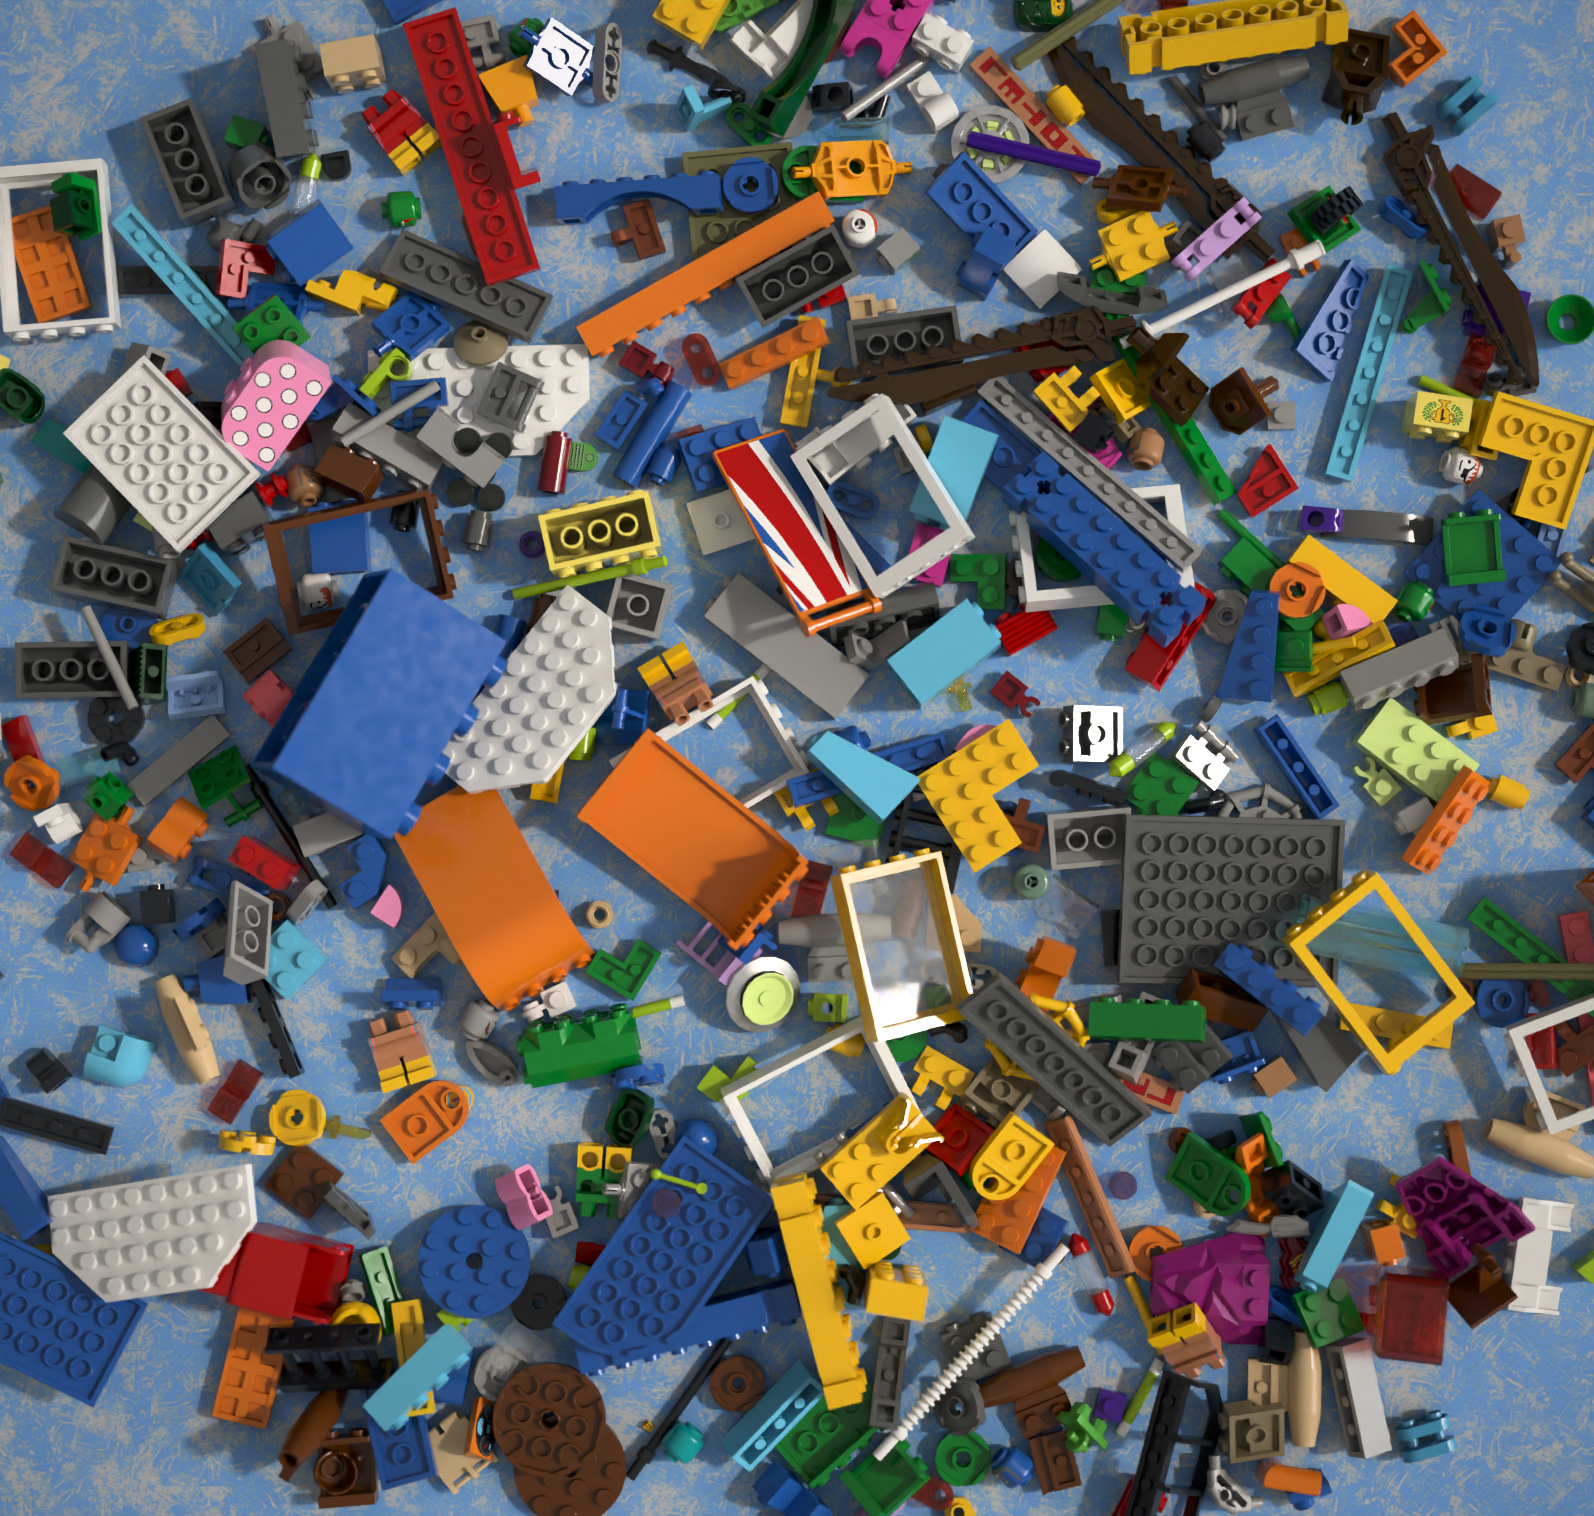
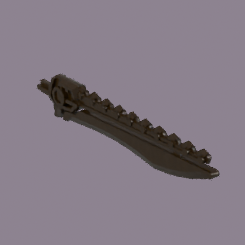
(1113, 124)
(1412, 176)
(1068, 330)

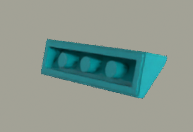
(51, 439)

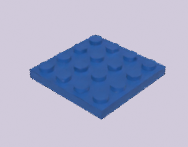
(1523, 559)

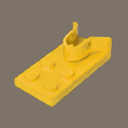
(879, 1150)

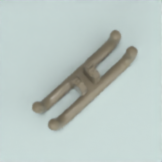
(1586, 596)

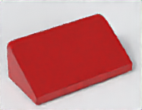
(21, 738)

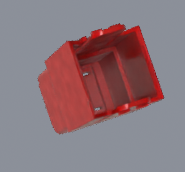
(285, 1273)

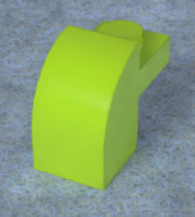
(717, 1078)

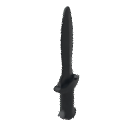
(680, 60)

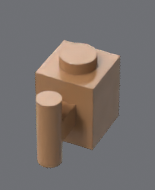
(1505, 236)

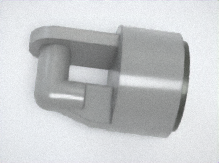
(104, 911)

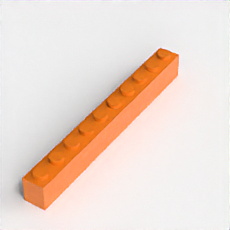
(704, 275)

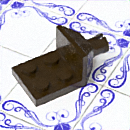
(1357, 74)
(1165, 376)

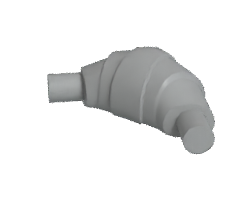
(1226, 1491)

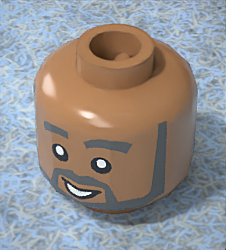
(1145, 449)
(303, 485)

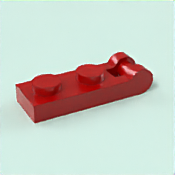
(1259, 297)

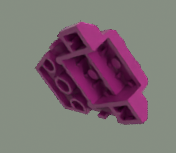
(1457, 1213)
(1225, 1280)

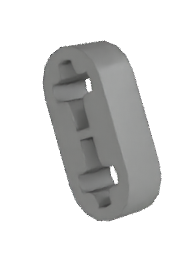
(306, 902)
(658, 1136)

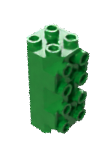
(579, 1047)

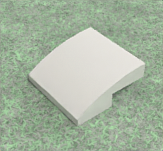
(1037, 267)

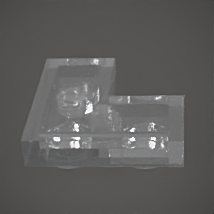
(515, 1345)

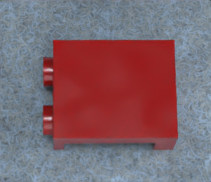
(518, 178)

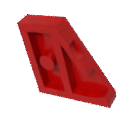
(1266, 483)

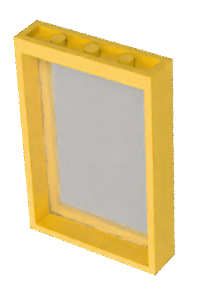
(902, 944)

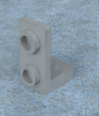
(878, 650)

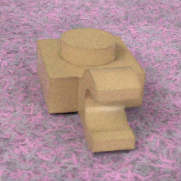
(866, 306)

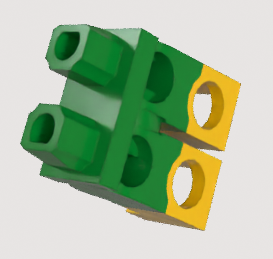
(591, 1176)

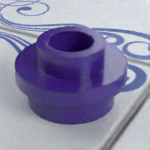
(524, 541)

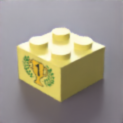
(1436, 417)

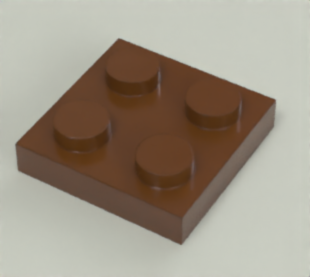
(302, 1177)

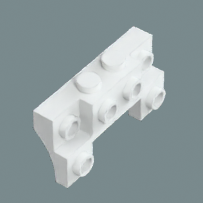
(776, 48)
(855, 446)
(1529, 1256)

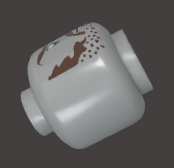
(478, 1019)

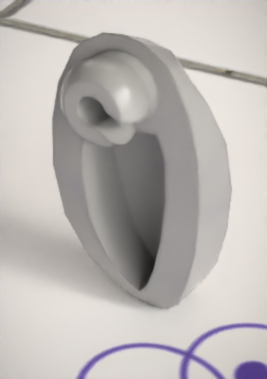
(492, 1061)

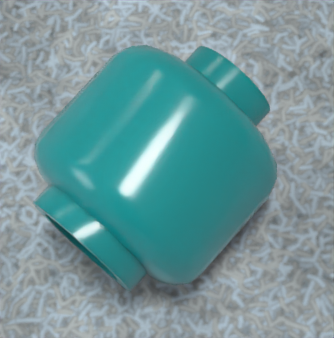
(682, 1442)

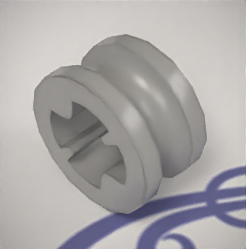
(1227, 117)

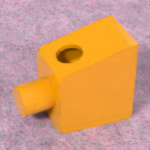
(512, 89)

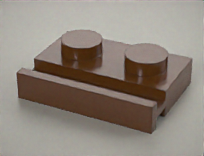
(257, 650)
(1054, 1462)

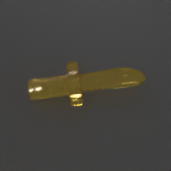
(960, 689)
(335, 1127)

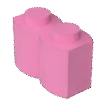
(523, 1197)

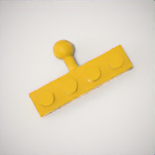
(801, 385)
(1327, 665)
(1394, 1025)
(409, 1339)

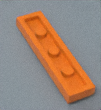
(774, 353)

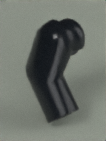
(1215, 801)
(956, 1030)

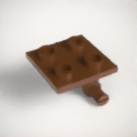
(1480, 1290)

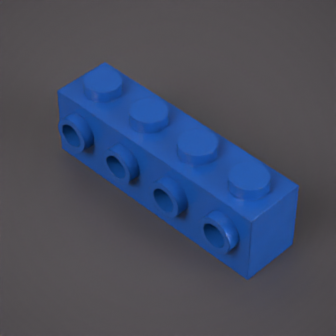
(1269, 990)

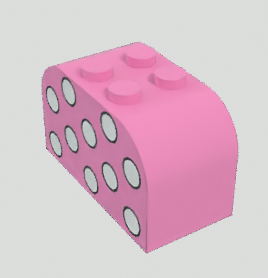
(271, 400)

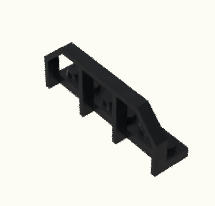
(1160, 1443)

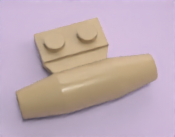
(187, 1029)
(1537, 1145)
(1294, 1385)

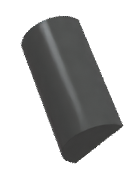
(797, 276)
(93, 506)
(913, 604)
(68, 669)

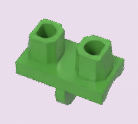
(1082, 1433)

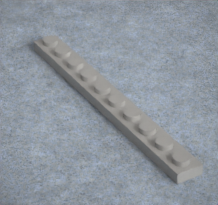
(1090, 473)

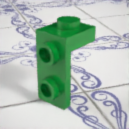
(86, 187)

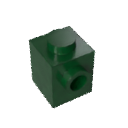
(71, 213)

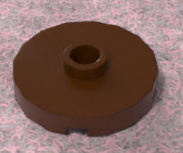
(732, 1397)

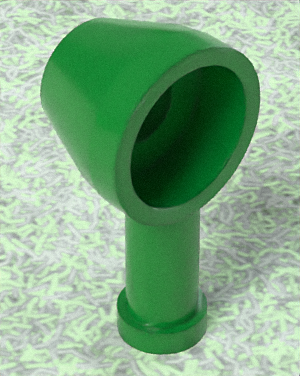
(1279, 312)

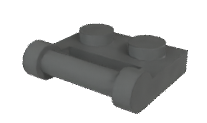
(501, 395)

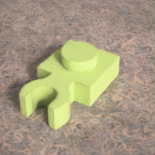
(1379, 784)

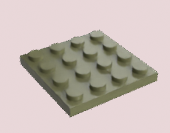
(714, 230)

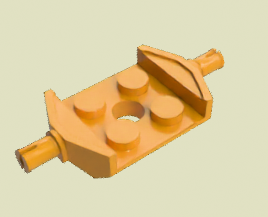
(835, 179)

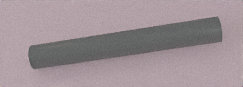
(1194, 105)

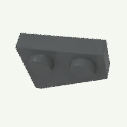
(350, 1209)

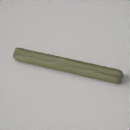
(1062, 33)
(1528, 971)

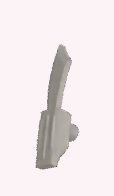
(1281, 1227)

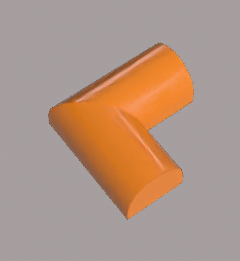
(1421, 51)
(1288, 1478)

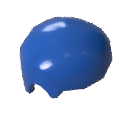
(136, 945)
(700, 1132)

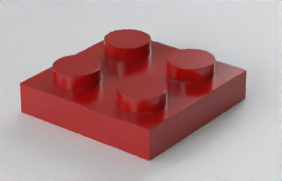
(962, 1139)

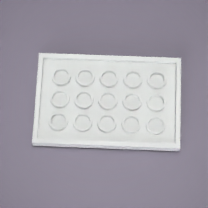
(161, 454)

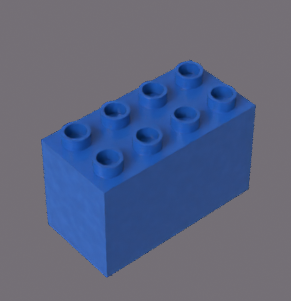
(381, 705)

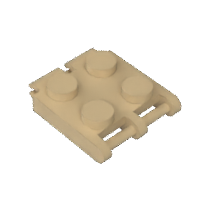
(449, 1452)

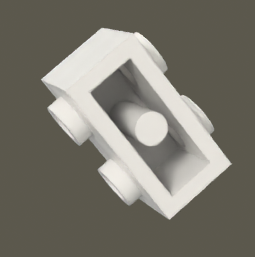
(942, 42)

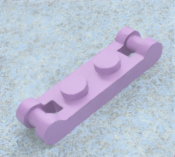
(1216, 239)

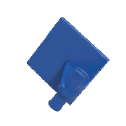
(339, 396)
(624, 718)

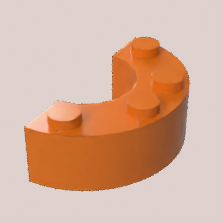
(1046, 967)

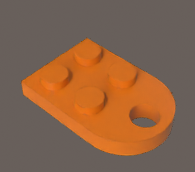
(425, 1119)

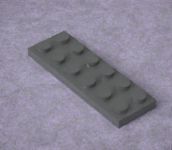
(461, 286)

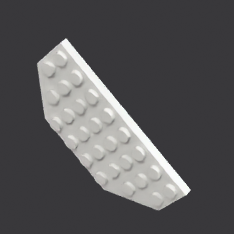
(563, 394)
(543, 701)
(154, 1232)

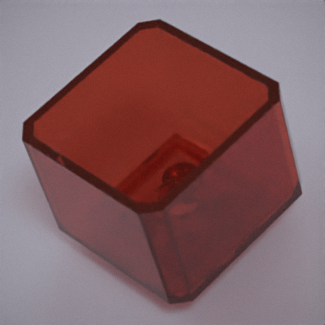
(1408, 1314)

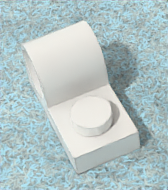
(934, 104)
(60, 822)

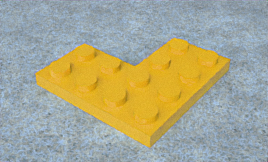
(1556, 452)
(963, 791)

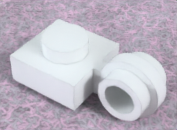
(556, 1000)

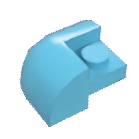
(118, 1057)

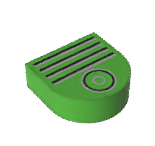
(582, 457)

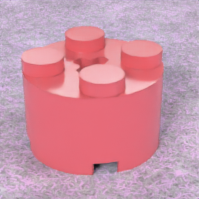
(268, 696)

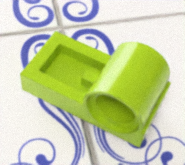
(374, 382)

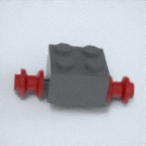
(242, 520)

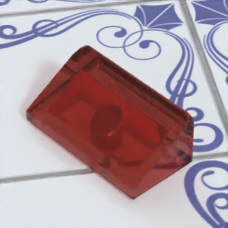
(1474, 192)

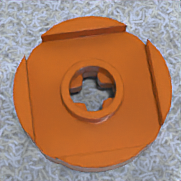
(1310, 583)
(41, 775)
(1148, 1238)

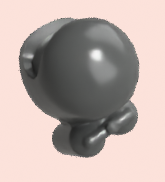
(228, 230)

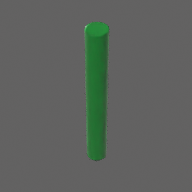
(1242, 532)

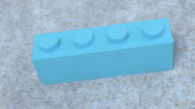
(418, 1377)
(774, 1415)

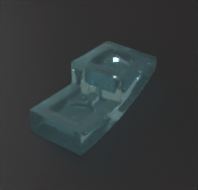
(86, 767)

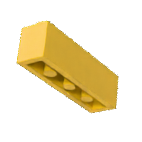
(1343, 581)

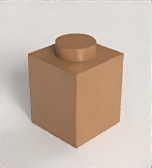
(1272, 1077)

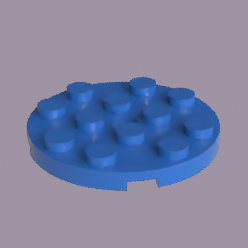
(466, 1290)

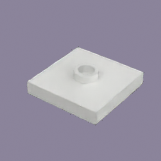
(719, 522)

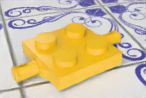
(1133, 245)

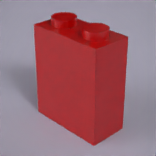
(265, 862)

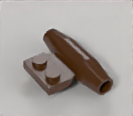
(1035, 1389)
(310, 1430)

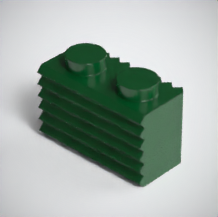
(150, 673)

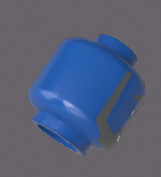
(1012, 1466)

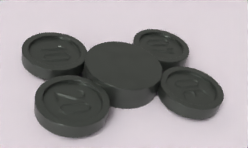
(459, 490)

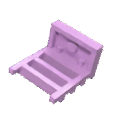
(726, 965)

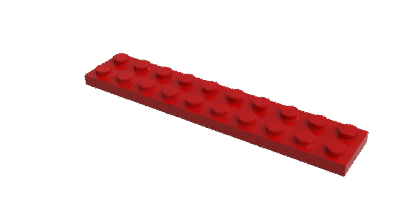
(471, 146)

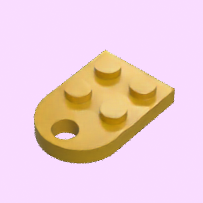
(1009, 1156)

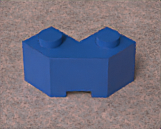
(985, 262)
(368, 883)
(767, 1252)
(783, 1491)

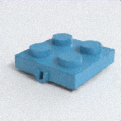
(210, 579)

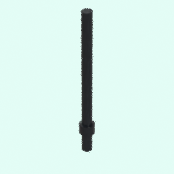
(260, 790)
(647, 1453)

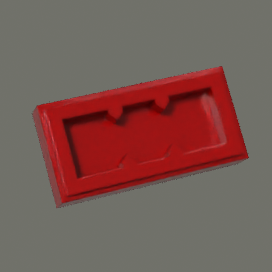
(1542, 1046)

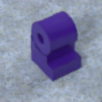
(1321, 520)

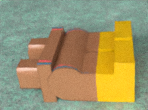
(679, 694)
(401, 1044)
(1186, 1343)

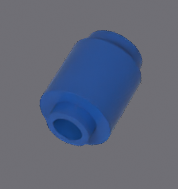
(664, 465)

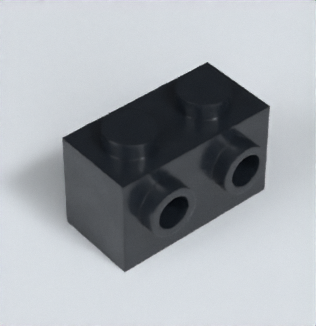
(1292, 1189)

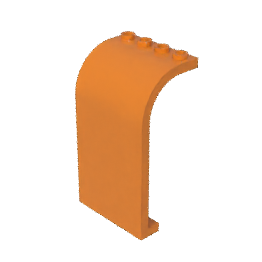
(694, 838)
(492, 896)

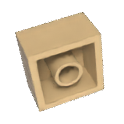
(353, 64)

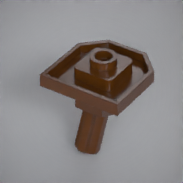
(1239, 402)

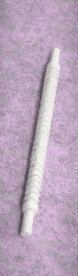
(1043, 1272)

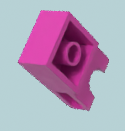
(885, 30)

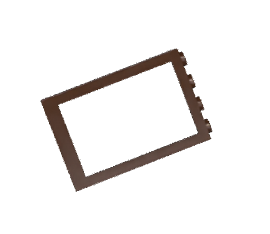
(272, 530)

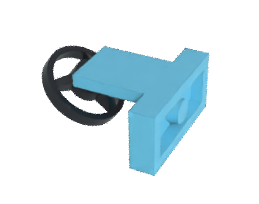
(693, 112)

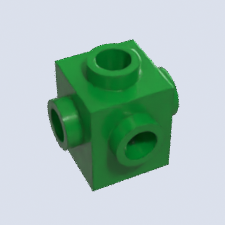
(107, 795)

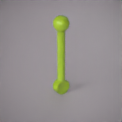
(701, 1188)

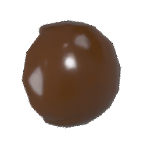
(335, 1472)

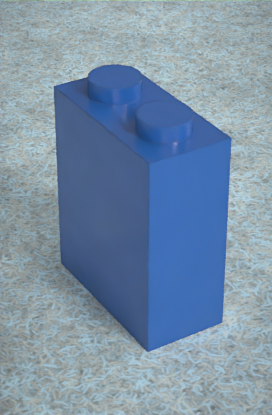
(308, 243)
(340, 544)

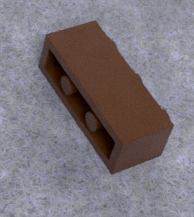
(1222, 999)

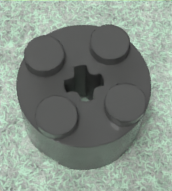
(259, 176)

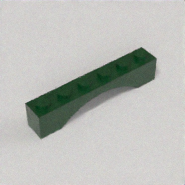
(782, 98)

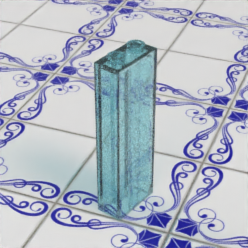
(1380, 941)

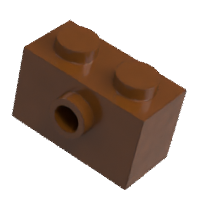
(349, 473)

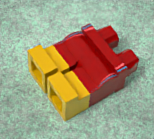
(394, 125)

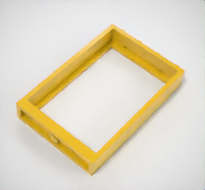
(1323, 916)

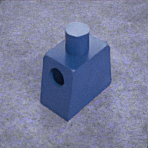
(215, 986)

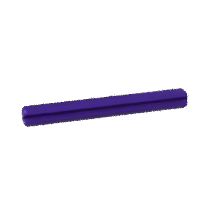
(1033, 153)

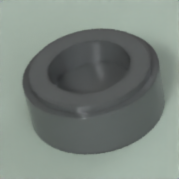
(1210, 708)

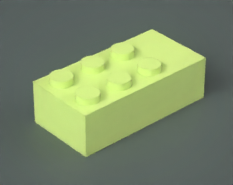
(1411, 750)

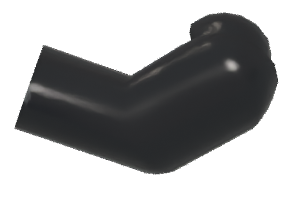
(878, 110)
(120, 750)
(856, 1282)

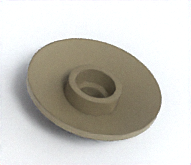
(481, 350)

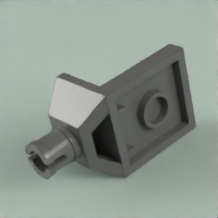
(928, 1173)

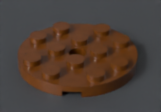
(553, 1449)
(587, 1491)

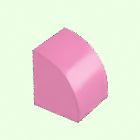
(1345, 621)
(390, 907)

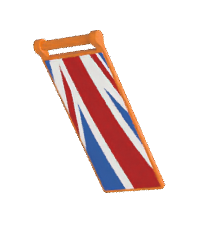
(793, 531)

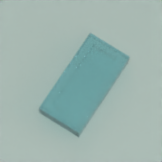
(862, 129)

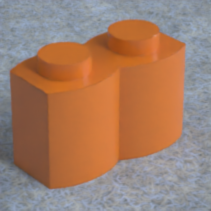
(178, 830)

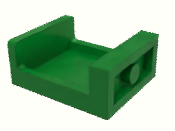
(1472, 548)
(886, 1483)

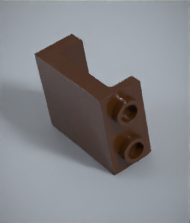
(1456, 695)
(359, 1446)

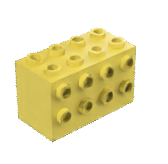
(600, 534)

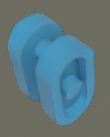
(1468, 88)
(1432, 1423)

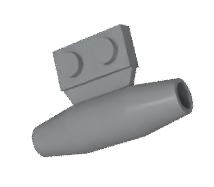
(823, 935)

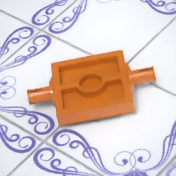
(106, 848)

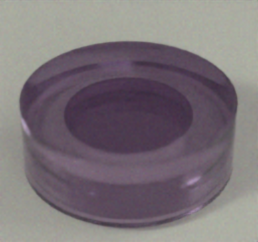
(1122, 1185)
(666, 1203)

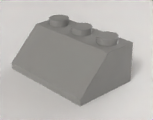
(1085, 836)
(247, 935)

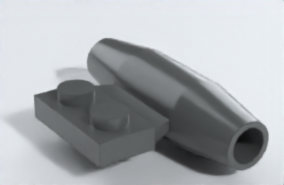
(1257, 93)

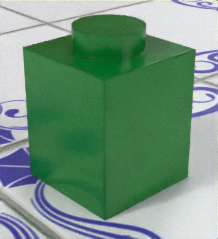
(245, 132)
(1110, 623)

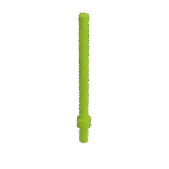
(637, 567)

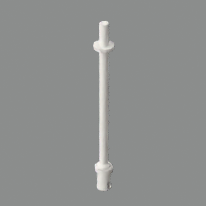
(1295, 259)

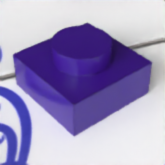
(1110, 1405)

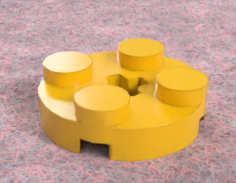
(309, 1128)
(246, 1142)

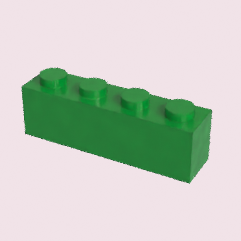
(1254, 571)
(1147, 1021)

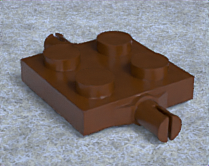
(1139, 188)

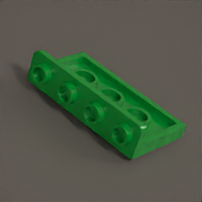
(827, 1438)

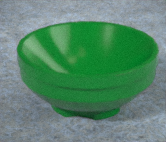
(1582, 314)

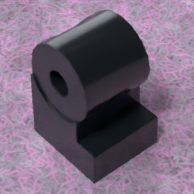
(832, 97)
(48, 1070)

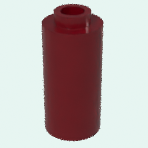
(554, 463)

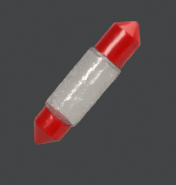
(1091, 1274)

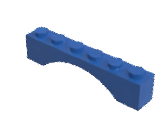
(583, 202)

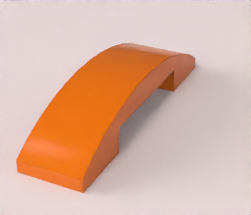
(1250, 1157)

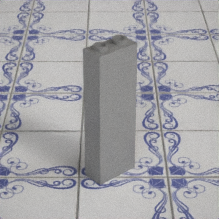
(778, 642)

